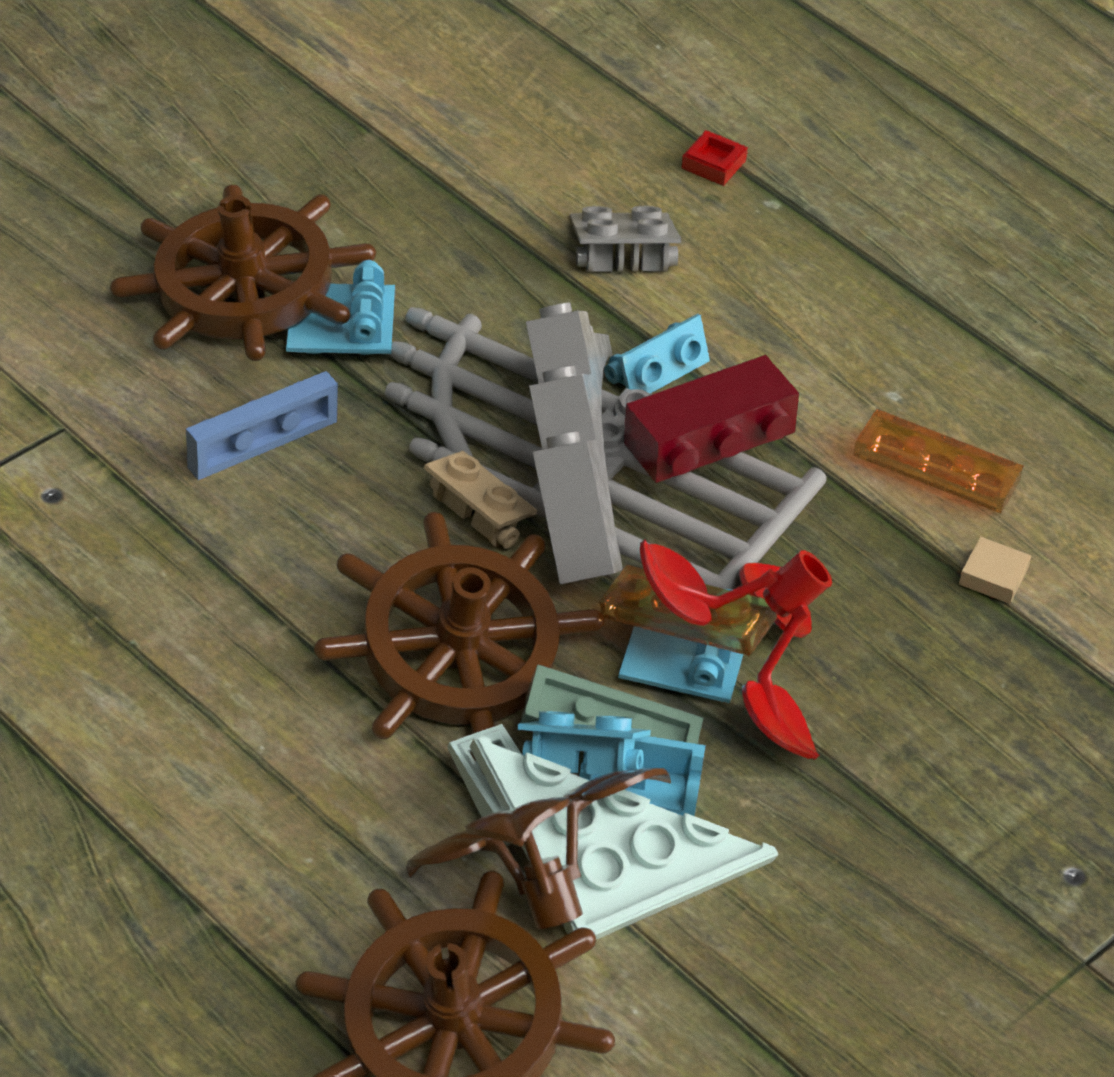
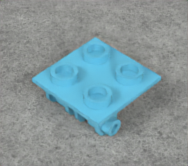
(370, 319)
(680, 665)

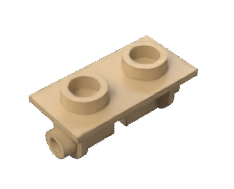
(467, 485)

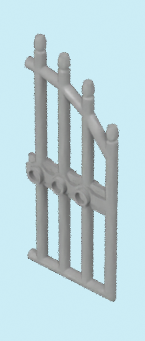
(455, 423)

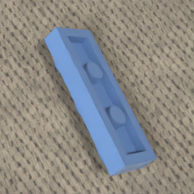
(261, 425)

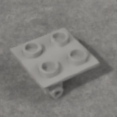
(645, 225)

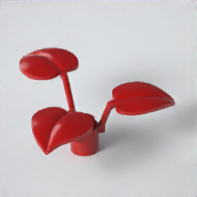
(788, 594)

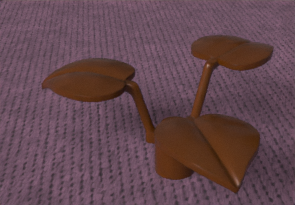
(547, 883)

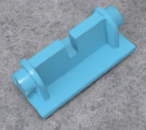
(661, 357)
(607, 743)

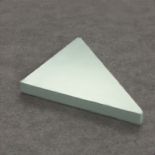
(629, 851)

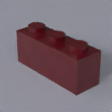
(710, 418)

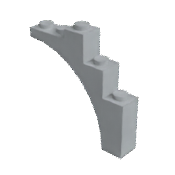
(572, 456)

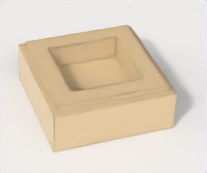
(995, 570)

